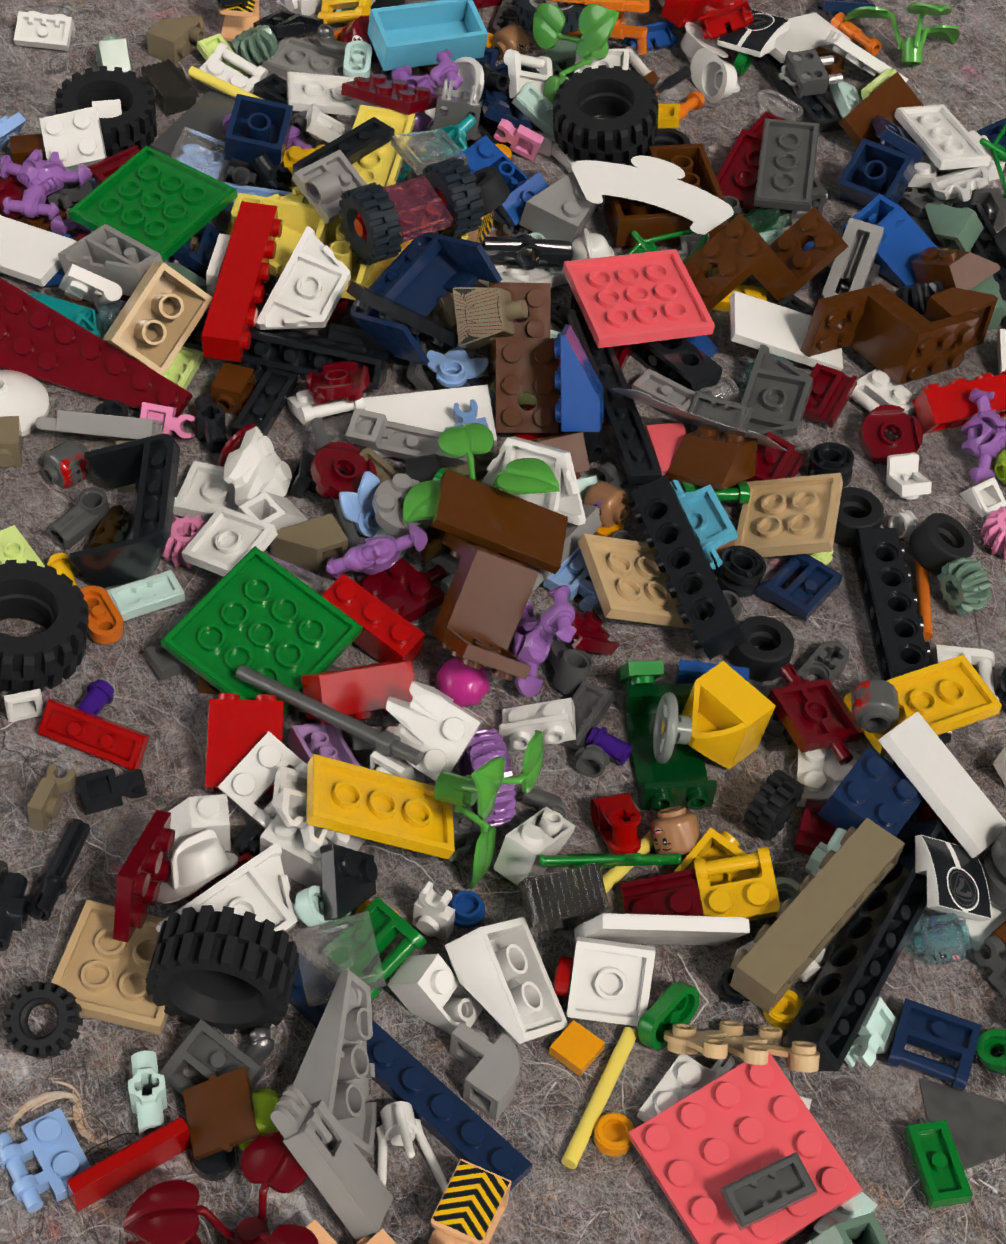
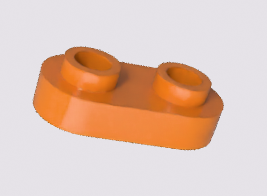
(105, 620)

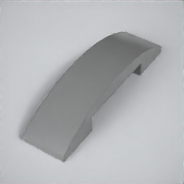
(396, 439)

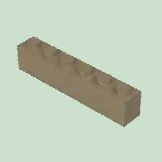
(815, 915)

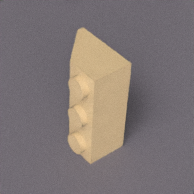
(158, 317)

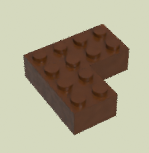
(650, 220)

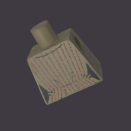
(485, 314)

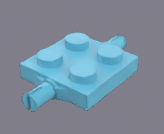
(707, 520)

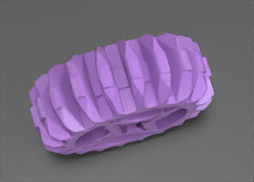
(482, 748)

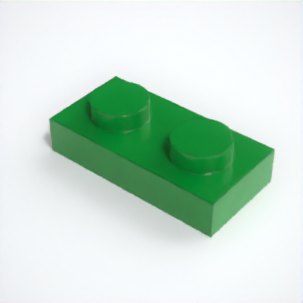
(640, 672)
(938, 1164)

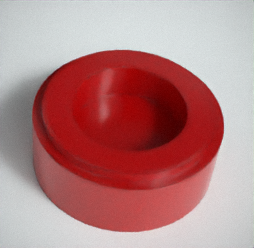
(563, 976)

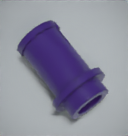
(98, 695)
(614, 747)

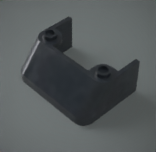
(154, 469)

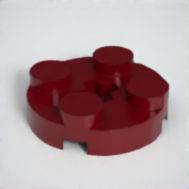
(338, 382)
(899, 423)
(326, 469)

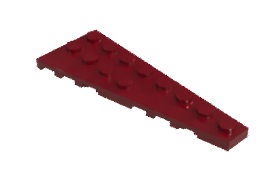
(70, 357)

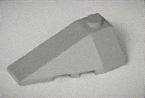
(338, 1061)

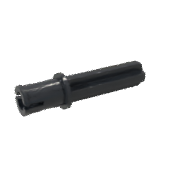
(53, 881)

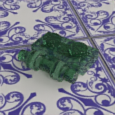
(766, 219)

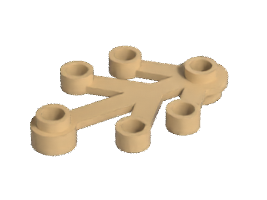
(752, 1049)

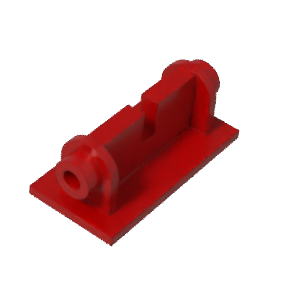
(714, 21)

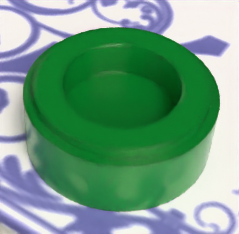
(742, 63)

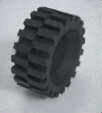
(122, 132)
(222, 969)

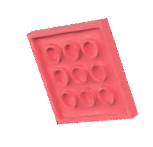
(638, 298)
(730, 1132)

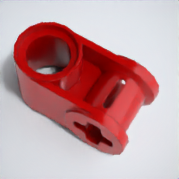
(617, 822)

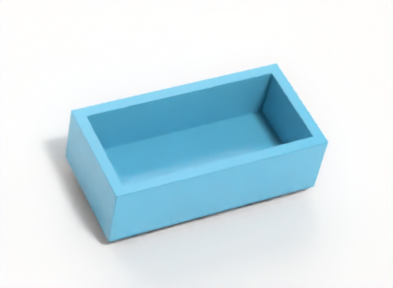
(419, 30)

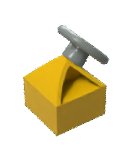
(719, 720)

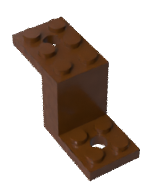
(779, 266)
(889, 333)
(526, 365)
(484, 608)

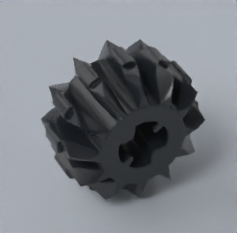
(918, 294)

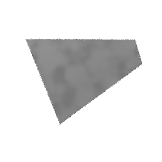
(973, 1121)

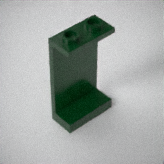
(684, 776)

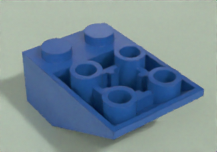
(486, 154)
(900, 242)
(582, 393)

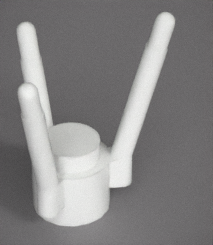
(401, 1129)

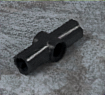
(544, 252)

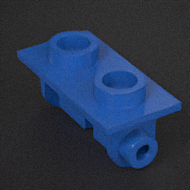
(659, 33)

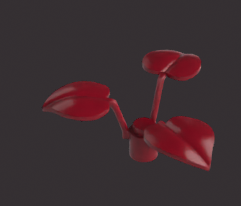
(170, 1209)

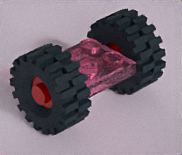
(383, 218)

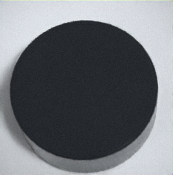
(112, 407)
(215, 1166)

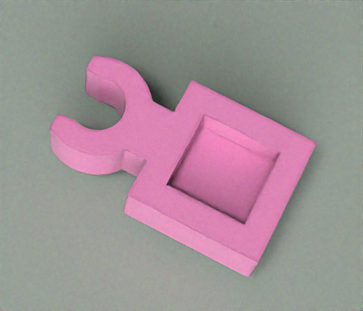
(522, 140)
(167, 415)

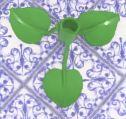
(594, 23)
(913, 45)
(520, 477)
(484, 786)

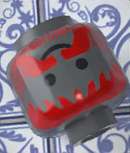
(66, 465)
(875, 705)

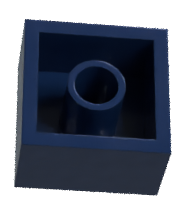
(258, 128)
(873, 172)
(875, 792)

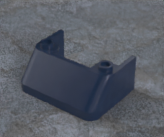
(418, 280)

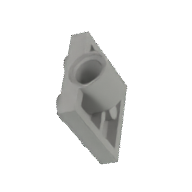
(326, 181)

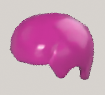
(463, 682)

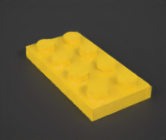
(943, 694)
(378, 807)

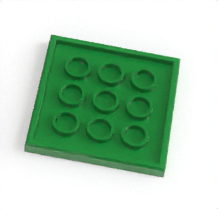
(155, 201)
(261, 621)

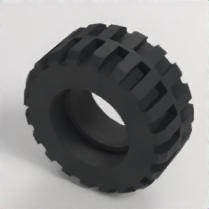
(605, 93)
(57, 605)

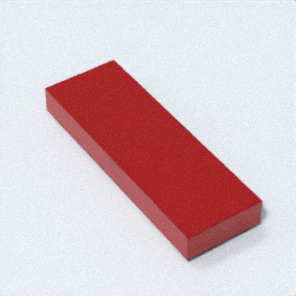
(93, 734)
(128, 1164)

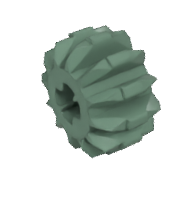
(256, 44)
(964, 585)

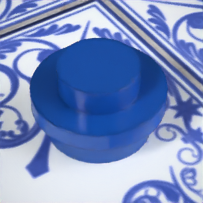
(468, 909)

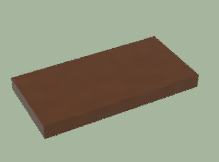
(883, 101)
(500, 521)

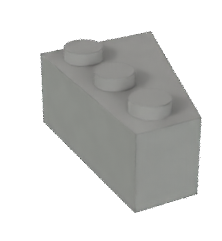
(558, 210)
(111, 257)

